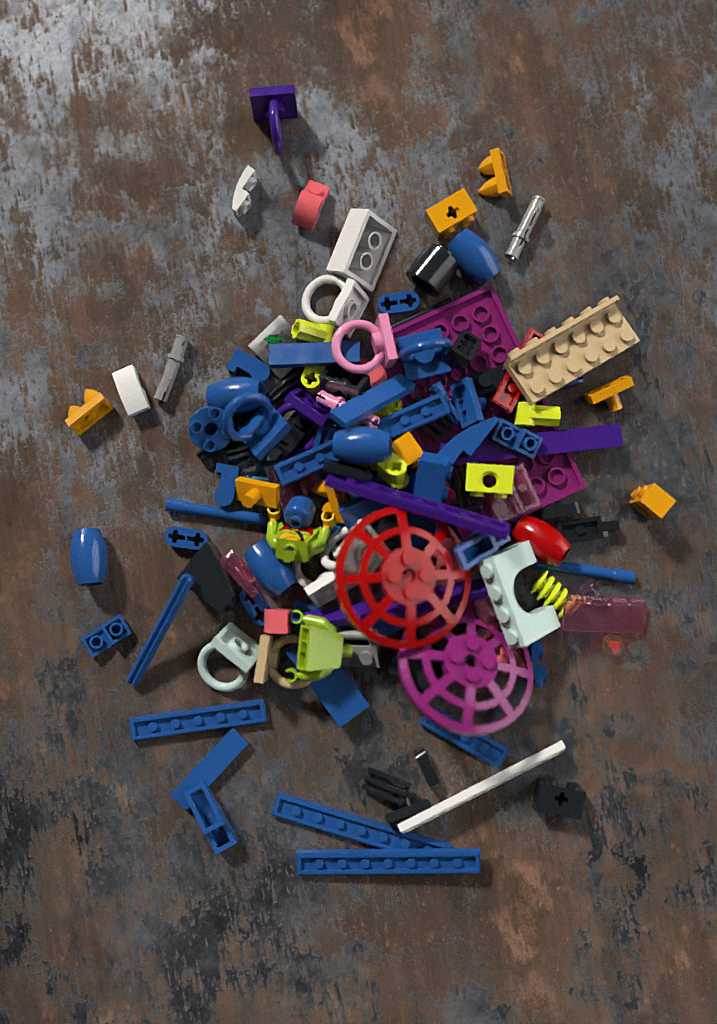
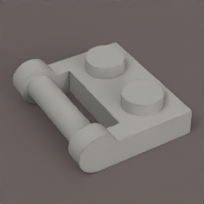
(363, 653)

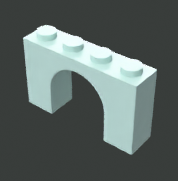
(499, 575)

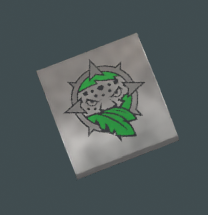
(275, 333)

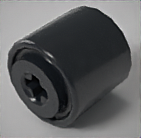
(432, 269)

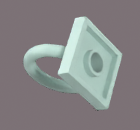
(236, 648)

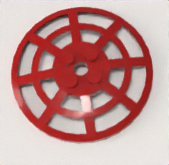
(392, 583)

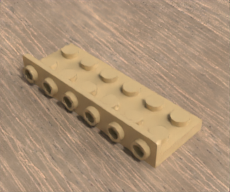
(570, 350)

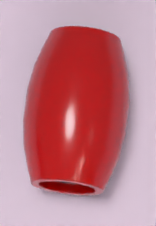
(546, 541)

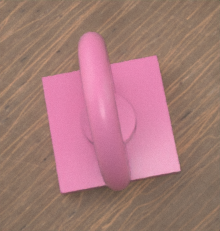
(382, 344)

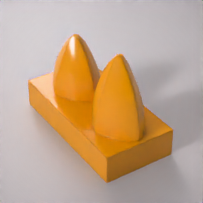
(500, 184)
(93, 410)
(336, 499)

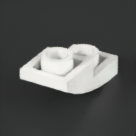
(241, 198)
(130, 391)

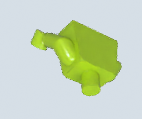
(318, 649)

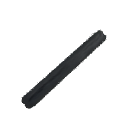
(274, 396)

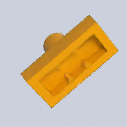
(610, 392)
(257, 492)

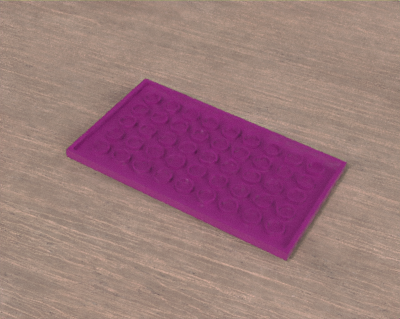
(484, 317)

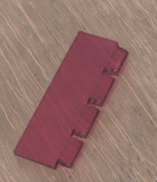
(604, 614)

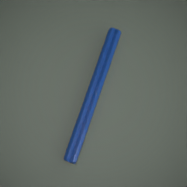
(160, 629)

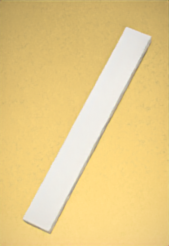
(481, 787)

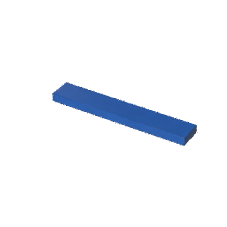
(198, 719)

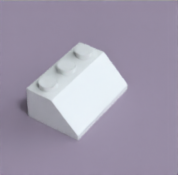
(362, 248)

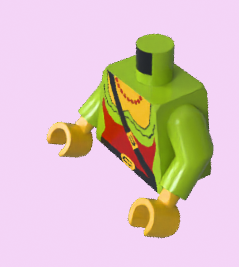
(300, 543)

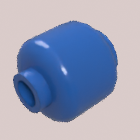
(299, 511)

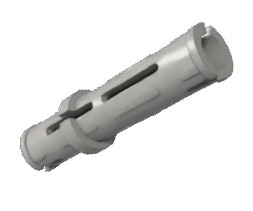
(521, 236)
(171, 368)

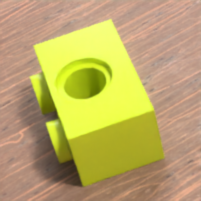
(502, 474)

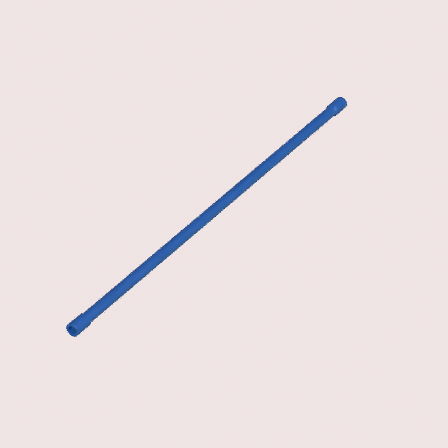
(186, 507)

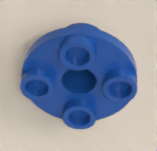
(206, 429)

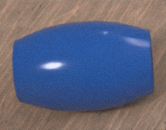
(474, 257)
(225, 390)
(362, 445)
(88, 557)
(270, 572)

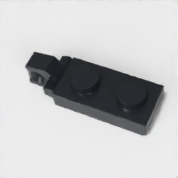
(291, 439)
(586, 528)

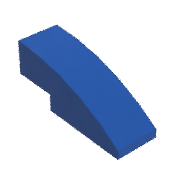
(468, 440)
(477, 548)
(211, 817)

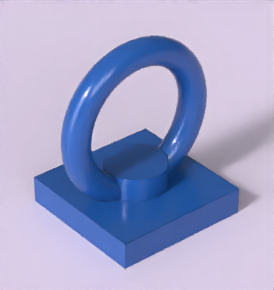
(424, 354)
(261, 430)

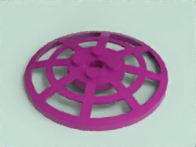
(466, 677)

